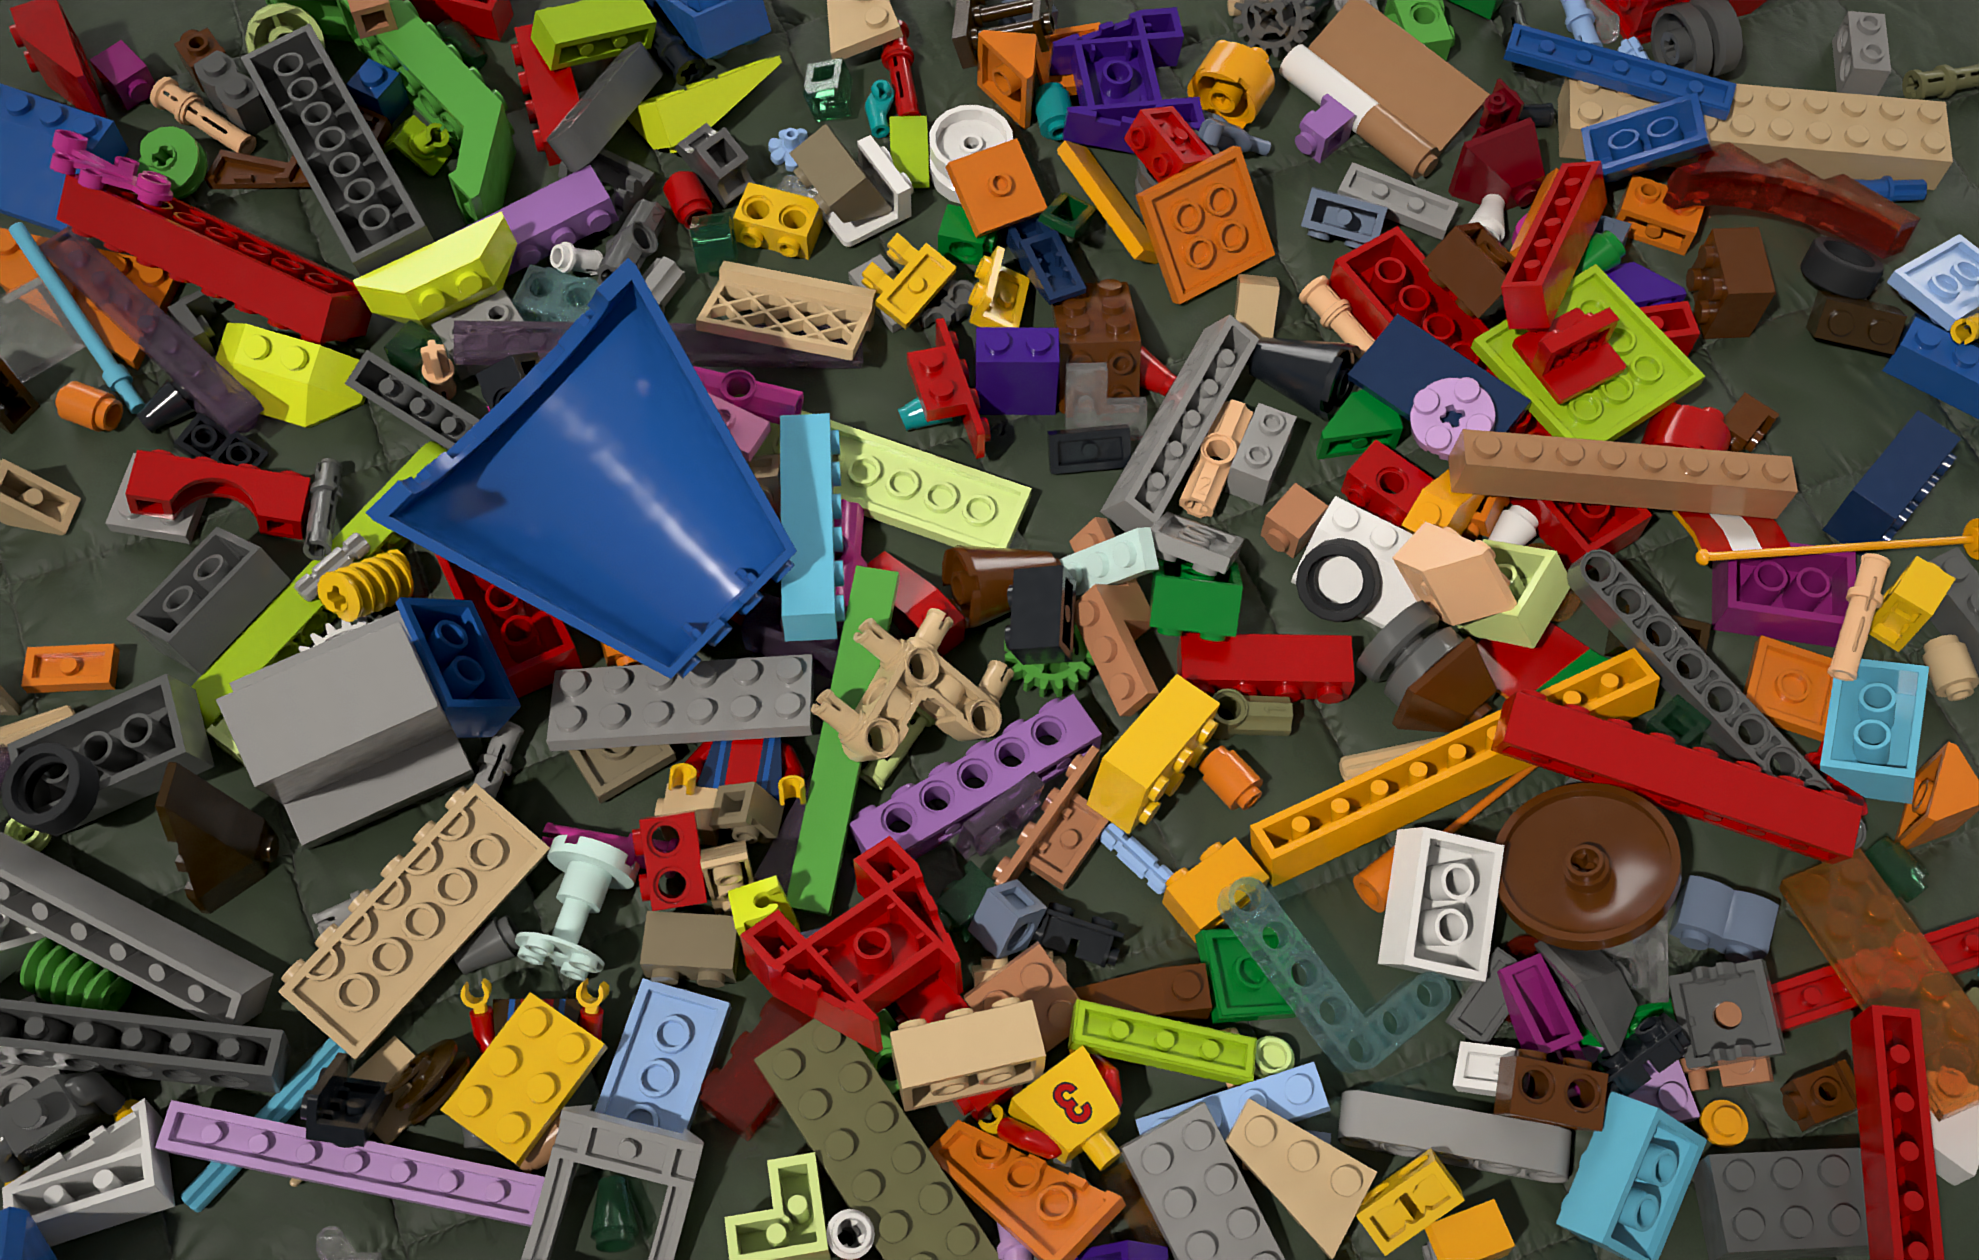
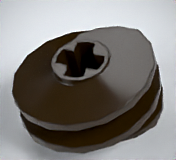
(432, 1075)

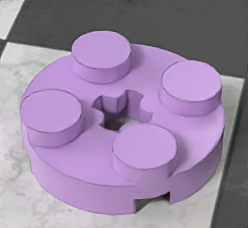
(1448, 395)

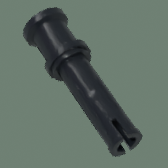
(674, 53)

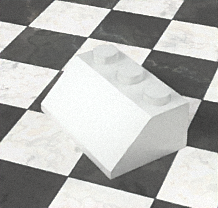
(1341, 579)

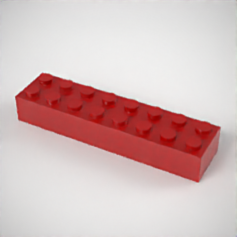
(220, 260)

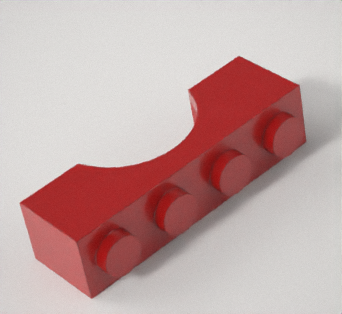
(168, 483)

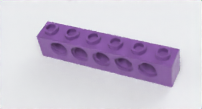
(930, 828)

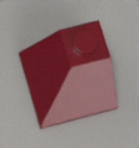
(1500, 164)

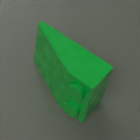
(1195, 601)

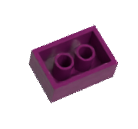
(1784, 596)

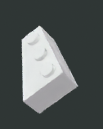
(99, 1182)

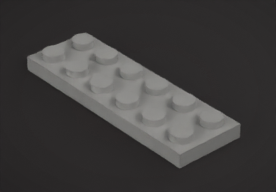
(708, 705)

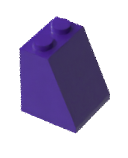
(1016, 370)

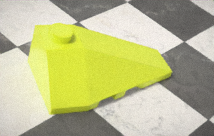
(675, 115)

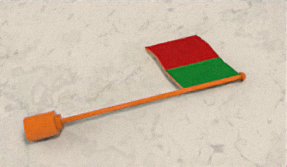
(1512, 670)

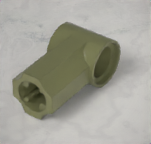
(1253, 715)

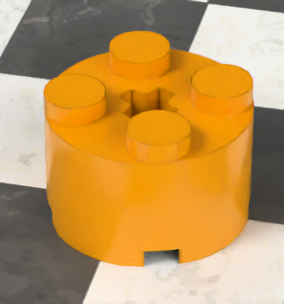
(1233, 82)

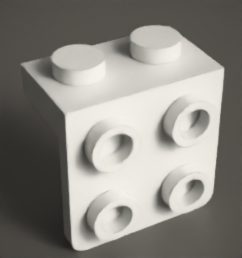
(892, 185)

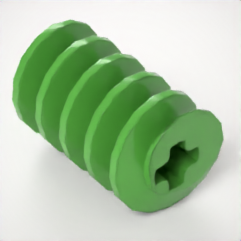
(71, 979)

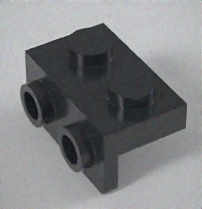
(343, 1107)

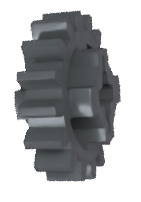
(1285, 23)

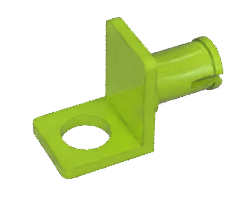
(421, 144)

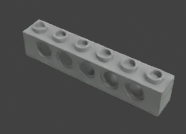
(1180, 425)

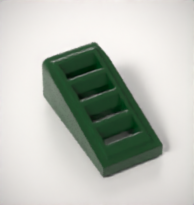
(1068, 215)

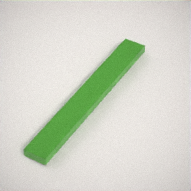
(834, 774)

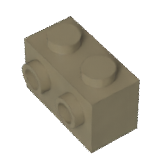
(690, 948)

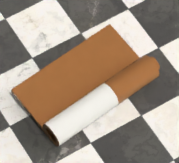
(1399, 89)

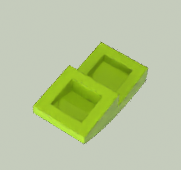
(910, 148)

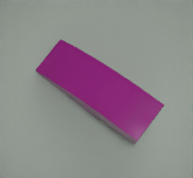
(1540, 1013)

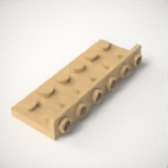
(413, 920)

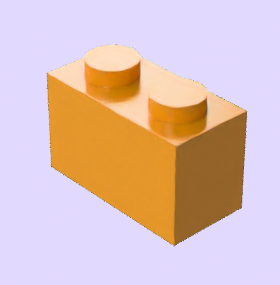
(1194, 893)

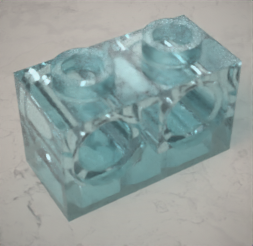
(561, 295)

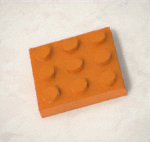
(1205, 224)

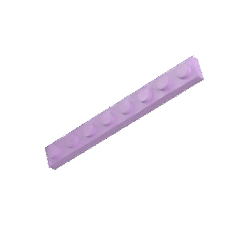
(368, 1169)

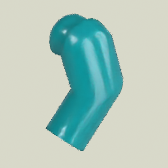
(878, 106)

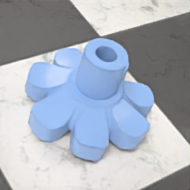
(787, 142)

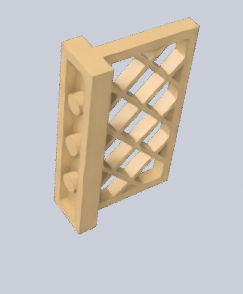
(780, 295)

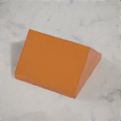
(1008, 71)
(1942, 798)

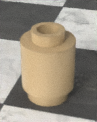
(1950, 667)

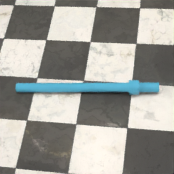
(114, 374)

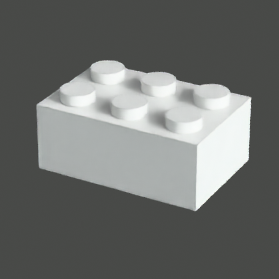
(1441, 904)

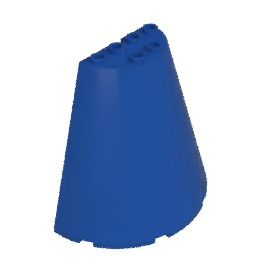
(606, 491)

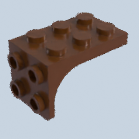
(1100, 329)

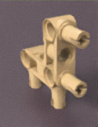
(897, 693)

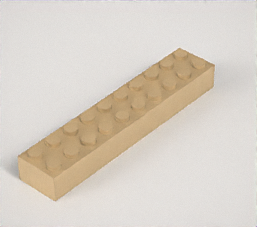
(1813, 128)

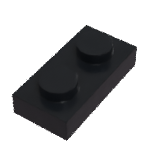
(1088, 449)

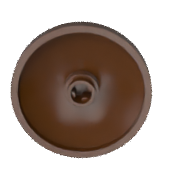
(1588, 866)

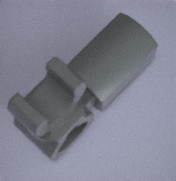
(953, 303)

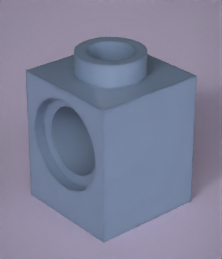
(1007, 918)

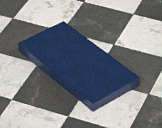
(1410, 359)

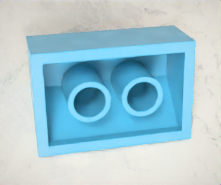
(1876, 730)
(1632, 1180)

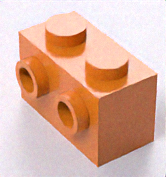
(1655, 221)

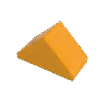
(1471, 1234)

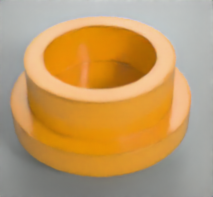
(1723, 1123)

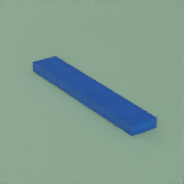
(1616, 70)

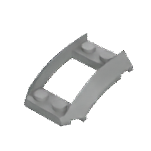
(620, 1148)

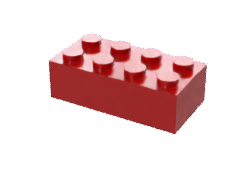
(524, 637)

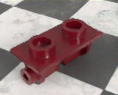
(1500, 109)

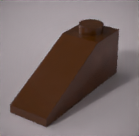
(1163, 992)

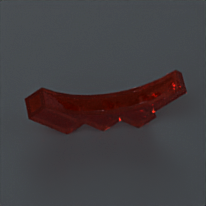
(1786, 189)

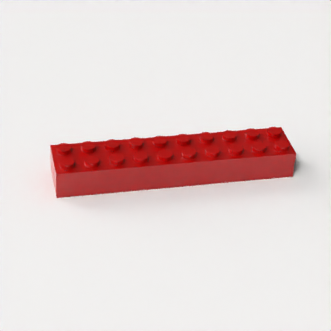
(1391, 279)

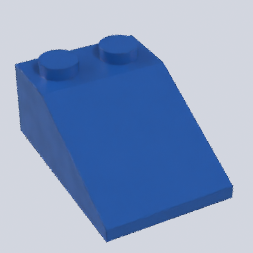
(717, 25)

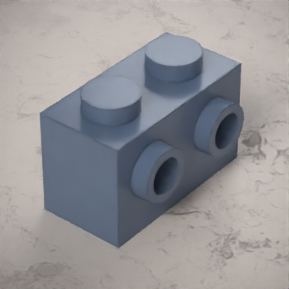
(1342, 216)

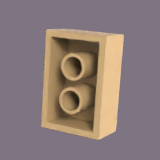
(967, 1053)

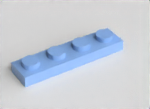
(1290, 1094)

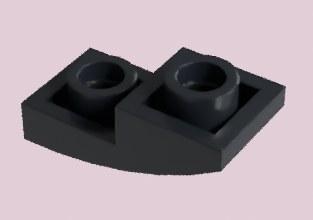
(211, 440)

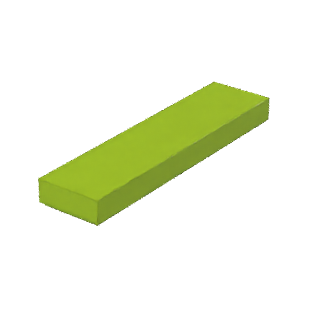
(1162, 1043)

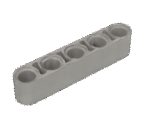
(1455, 1135)

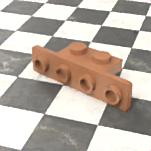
(1063, 833)

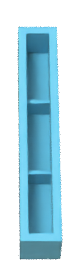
(808, 517)

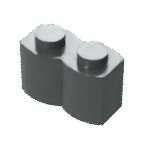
(232, 93)

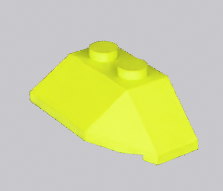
(442, 274)
(289, 375)

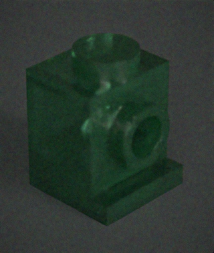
(828, 89)
(1679, 721)
(961, 900)

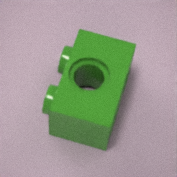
(1424, 22)

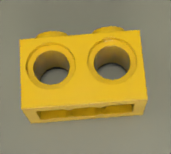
(778, 221)
(1910, 603)
(1409, 1201)

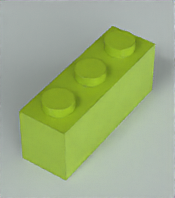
(591, 30)

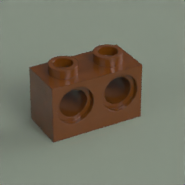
(1550, 1099)

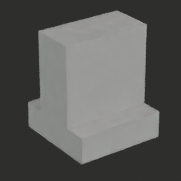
(345, 731)

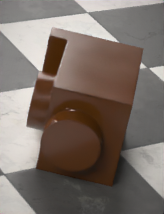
(195, 46)
(1748, 423)
(1806, 1105)

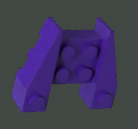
(1118, 76)

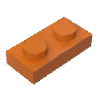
(70, 668)

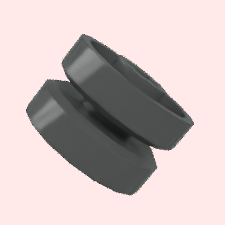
(1698, 37)
(1407, 649)

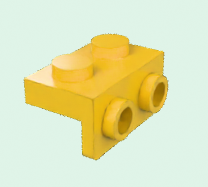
(999, 294)

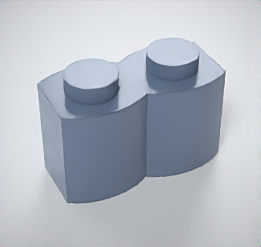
(1723, 919)

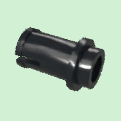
(1540, 114)

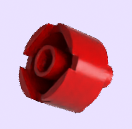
(1688, 428)

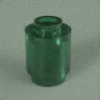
(1898, 869)

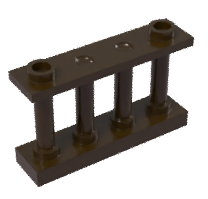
(972, 16)

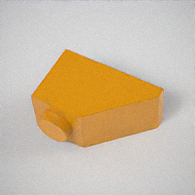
(1442, 507)

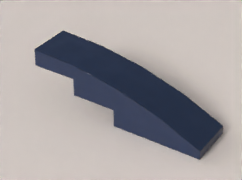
(1044, 260)

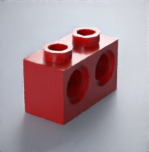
(682, 859)

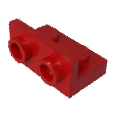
(1165, 142)

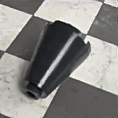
(1306, 371)

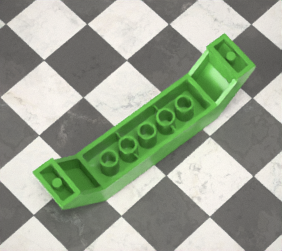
(442, 93)

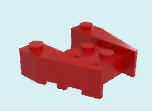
(864, 954)

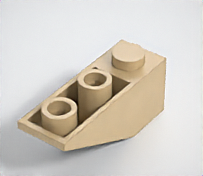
(725, 869)

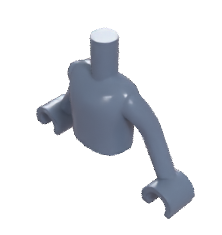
(1220, 133)

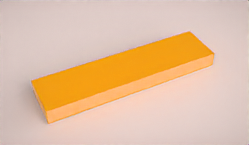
(1108, 201)

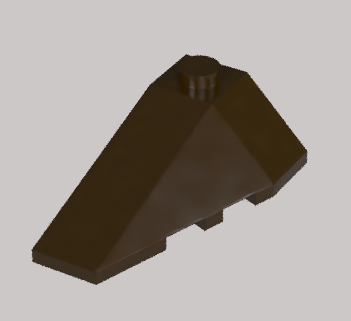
(217, 838)

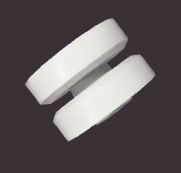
(959, 134)

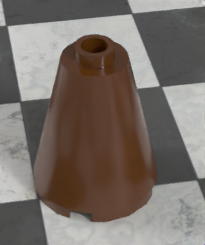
(982, 578)

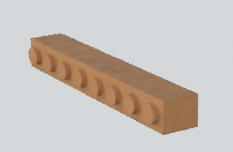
(1621, 474)

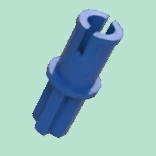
(1897, 189)

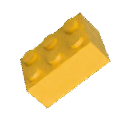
(1154, 755)

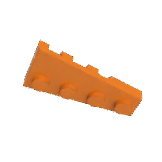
(1038, 1205)

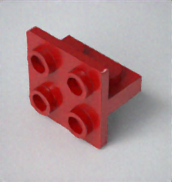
(1572, 353)

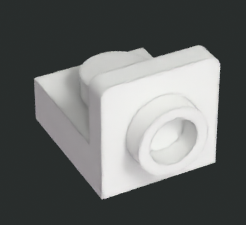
(1479, 1067)

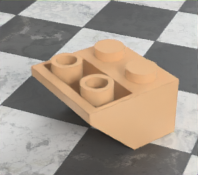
(1454, 575)

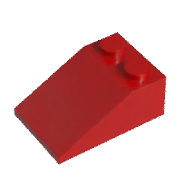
(56, 53)

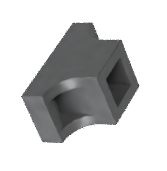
(717, 162)

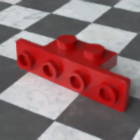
(944, 388)

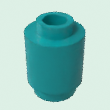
(1050, 108)

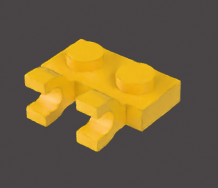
(914, 286)

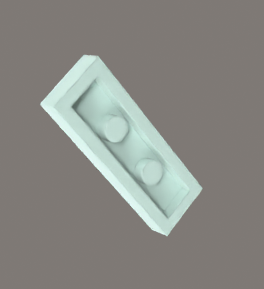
(1113, 560)

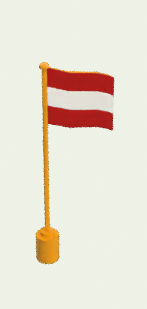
(1754, 537)

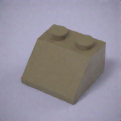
(837, 178)

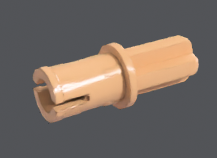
(438, 369)

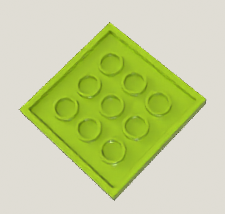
(1652, 380)

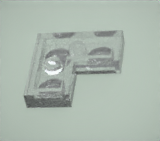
(1088, 402)

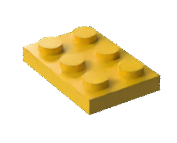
(524, 1079)

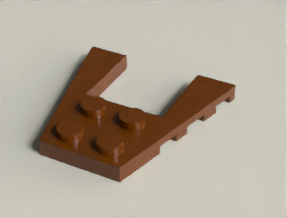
(244, 171)

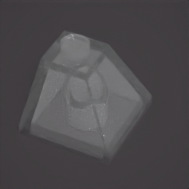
(34, 330)

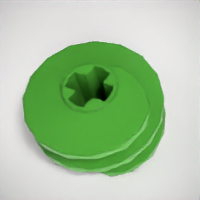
(176, 156)

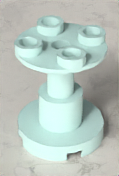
(589, 872)

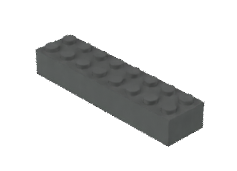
(337, 150)

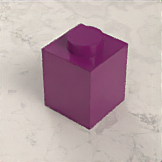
(123, 74)

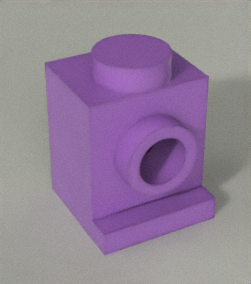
(1325, 129)

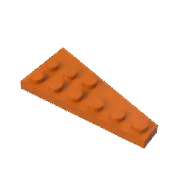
(153, 282)

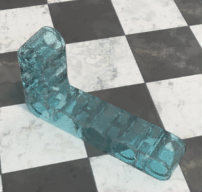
(1322, 985)

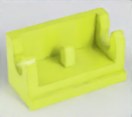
(757, 901)

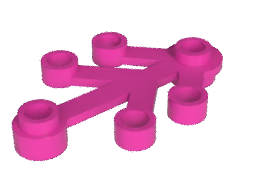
(94, 171)

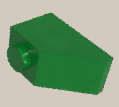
(1358, 425)

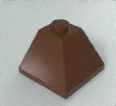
(1449, 693)

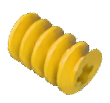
(366, 585)

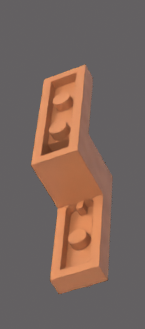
(1109, 624)

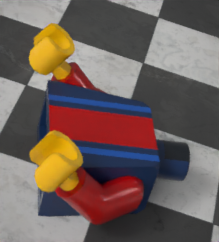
(762, 761)

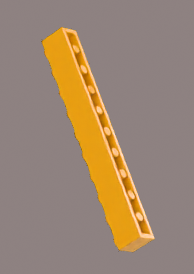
(1432, 775)

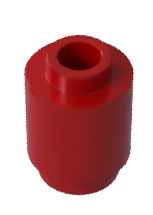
(687, 197)

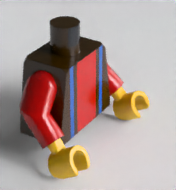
(489, 1021)

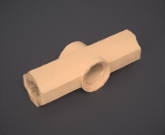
(1210, 475)

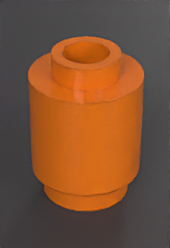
(88, 406)
(1231, 778)

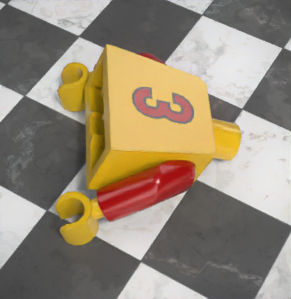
(1065, 1111)

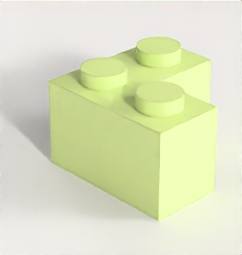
(795, 1224)

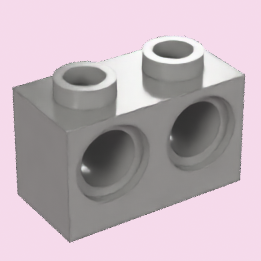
(1861, 53)
(1260, 454)

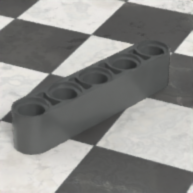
(605, 107)

